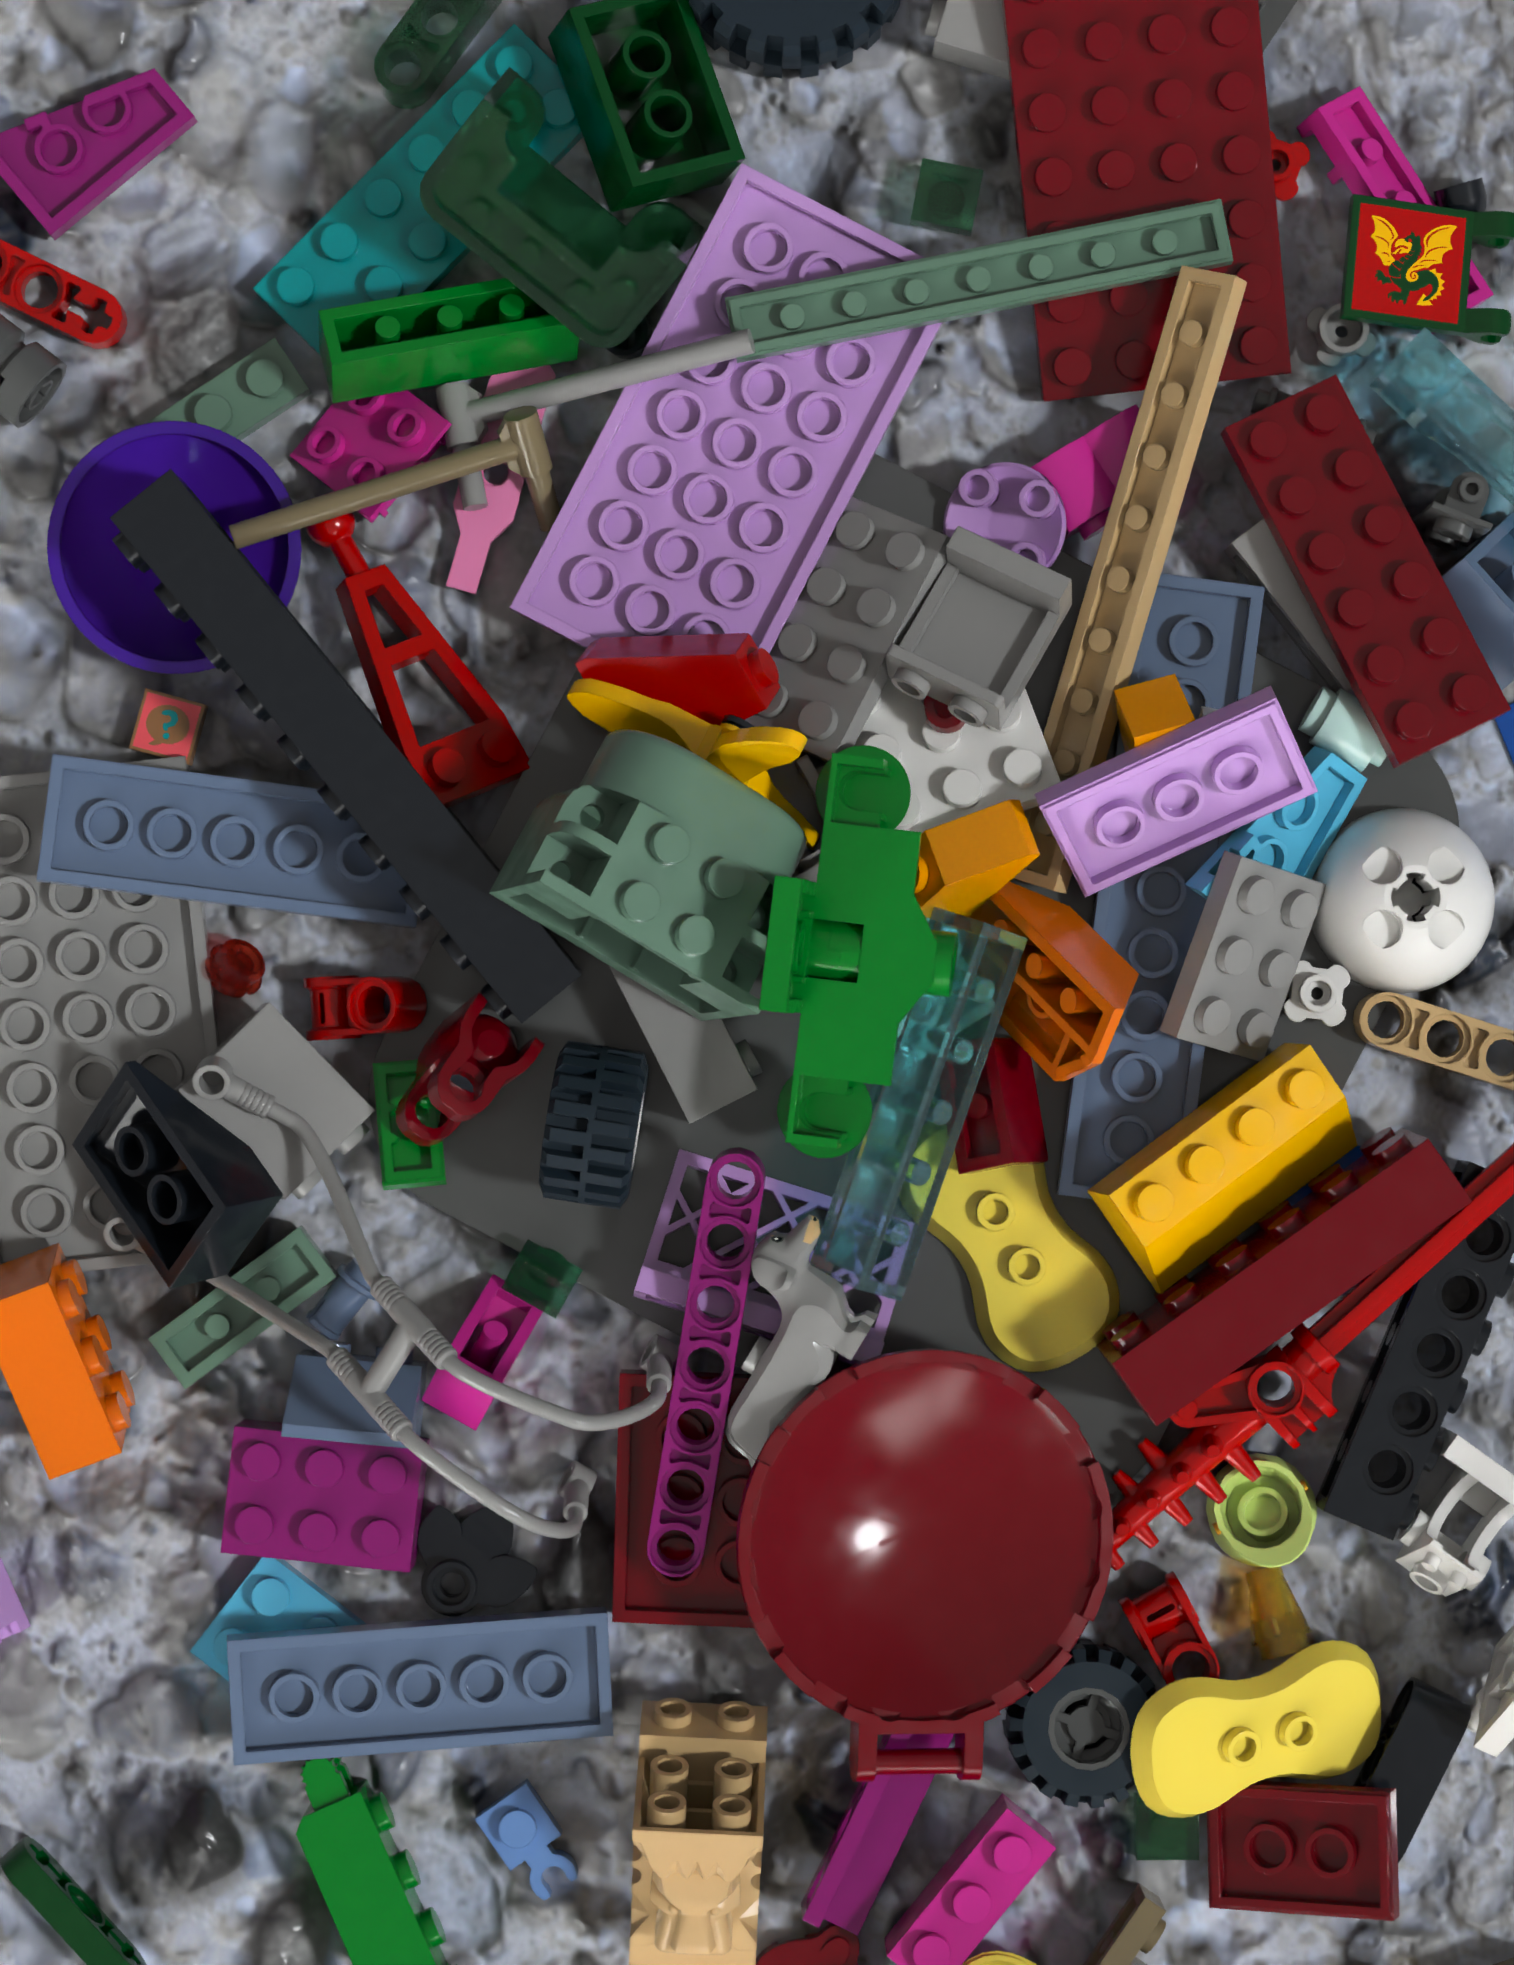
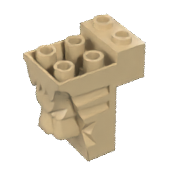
(698, 1833)

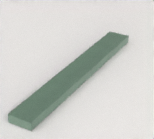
(982, 280)

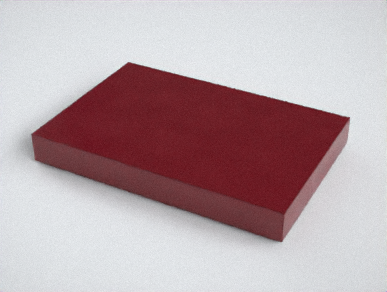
(1305, 1851)

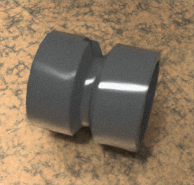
(26, 375)

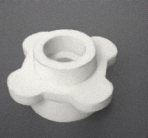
(1329, 1006)

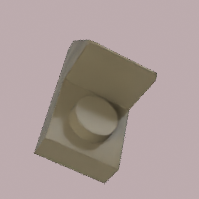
(1133, 1929)

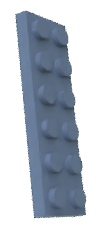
(211, 843)
(419, 1685)

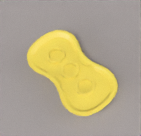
(1031, 1277)
(1217, 1736)

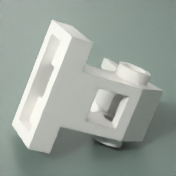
(1435, 1559)

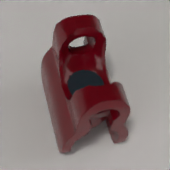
(462, 1070)

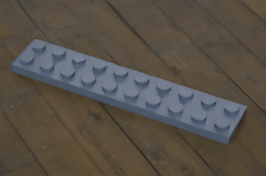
(1149, 1078)

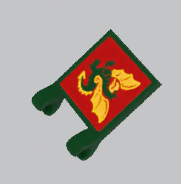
(1413, 267)

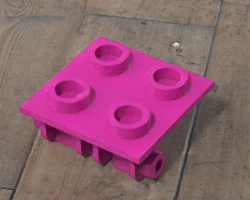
(369, 440)

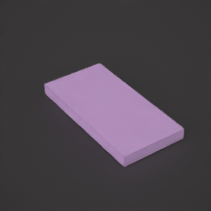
(1177, 791)

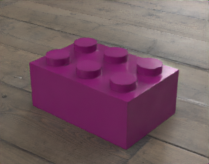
(322, 1500)

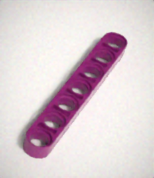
(698, 1393)

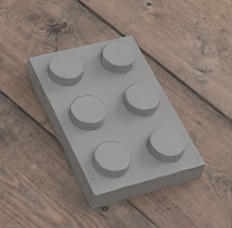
(1243, 957)

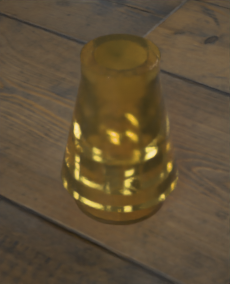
(1275, 1615)

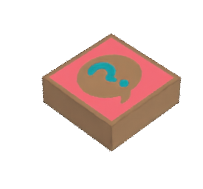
(168, 726)

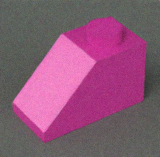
(488, 1343)

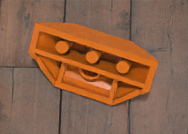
(1066, 983)

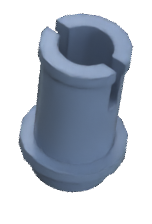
(340, 1301)

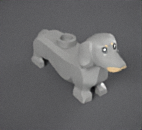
(807, 1344)

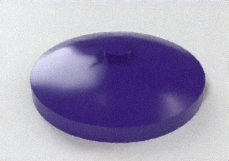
(100, 586)

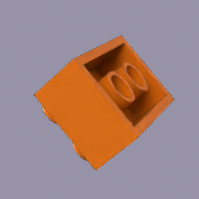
(60, 1363)

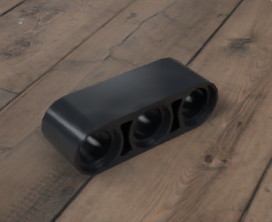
(1415, 1751)

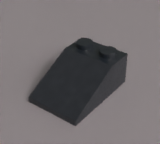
(175, 1177)

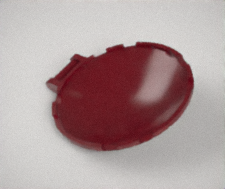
(923, 1550)

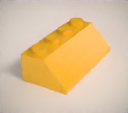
(1227, 1163)

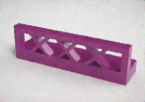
(868, 1840)

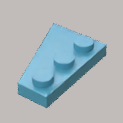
(1298, 833)

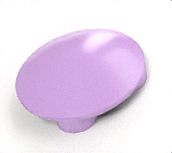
(1010, 508)

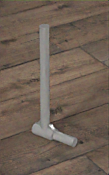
(471, 412)

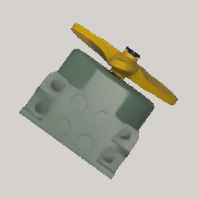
(665, 850)

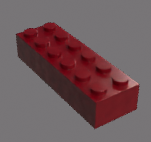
(1282, 1271)

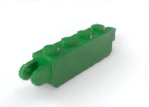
(363, 1873)

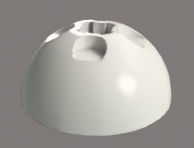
(1371, 900)

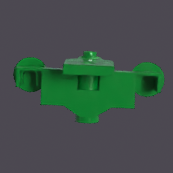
(851, 952)

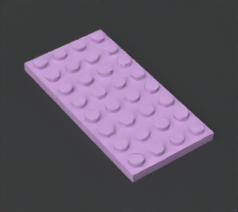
(732, 473)

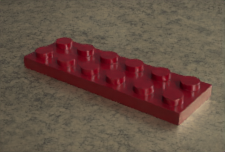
(1365, 571)

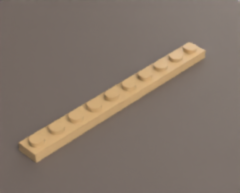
(1136, 539)

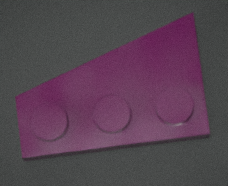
(86, 151)

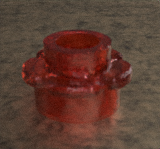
(235, 968)

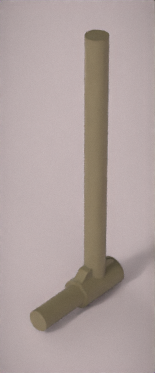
(519, 446)

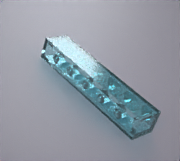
(916, 1122)

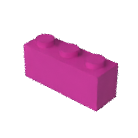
(971, 1888)

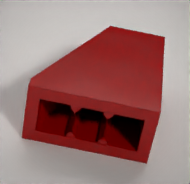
(693, 672)

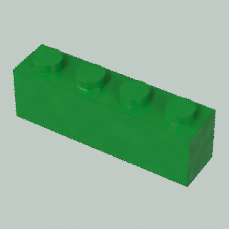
(437, 339)

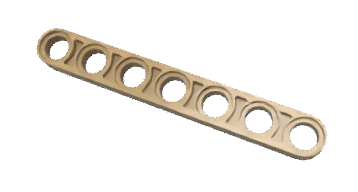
(1411, 1037)

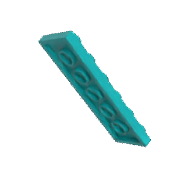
(379, 234)

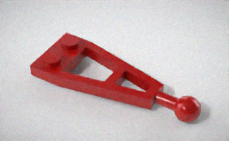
(456, 764)

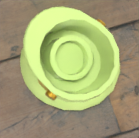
(1263, 1519)

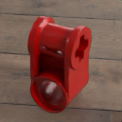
(354, 1006)
(1170, 1629)

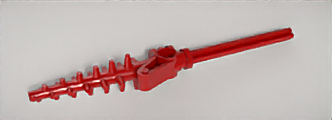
(1235, 1411)

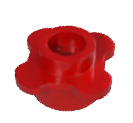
(1291, 160)

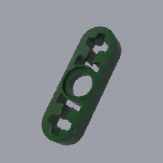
(67, 1906)

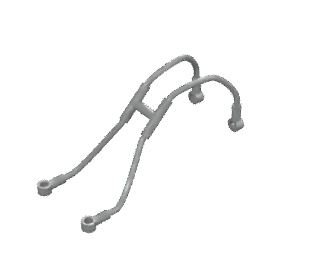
(414, 1329)

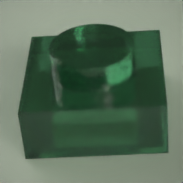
(946, 197)
(542, 1278)
(1163, 1836)

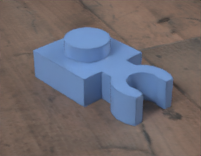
(522, 1831)

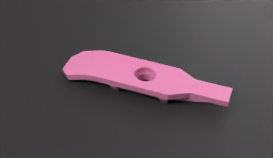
(483, 526)

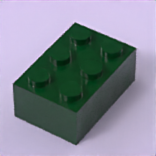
(645, 99)

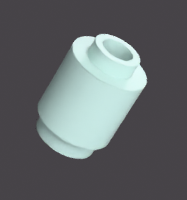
(1341, 726)

